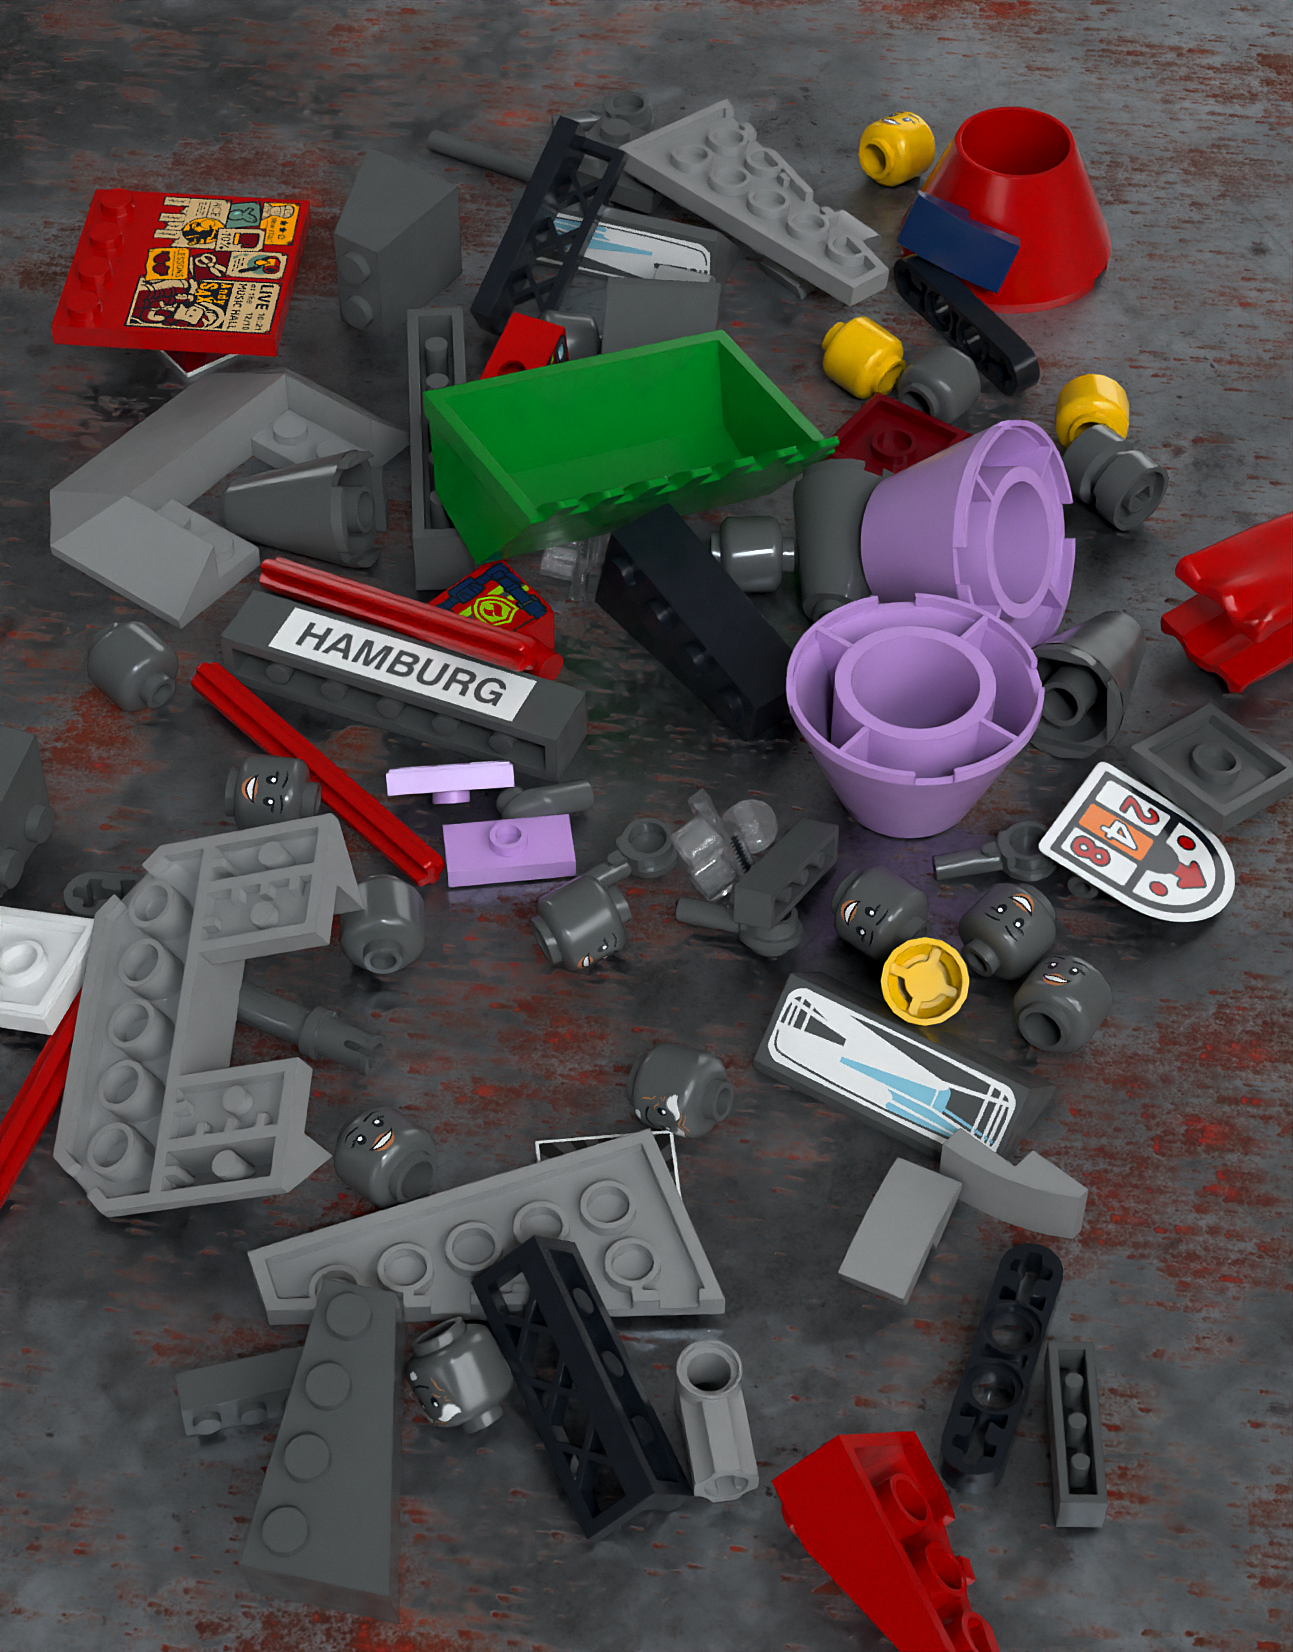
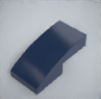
(957, 243)

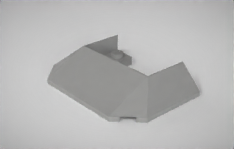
(127, 507)
(149, 1081)

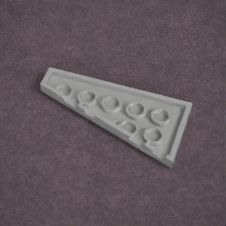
(755, 196)
(604, 1198)

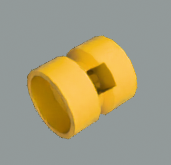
(925, 981)

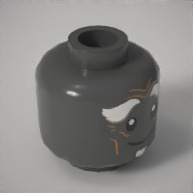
(679, 1090)
(459, 1375)

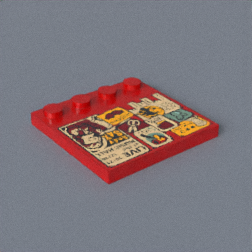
(183, 273)

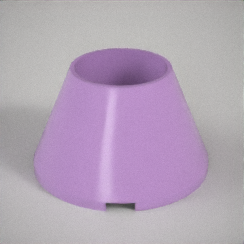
(977, 529)
(913, 707)

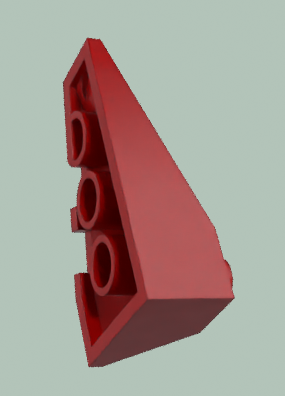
(877, 1527)

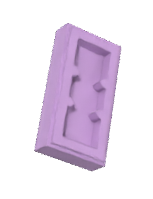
(450, 781)
(509, 850)

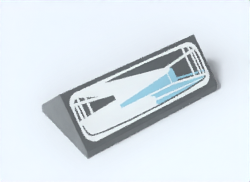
(638, 244)
(894, 1072)

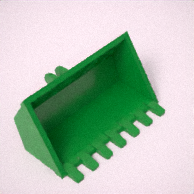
(610, 439)

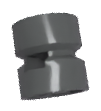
(1114, 476)

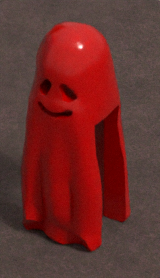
(1242, 607)

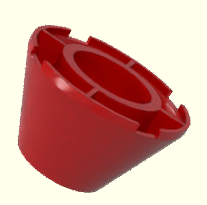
(1029, 180)

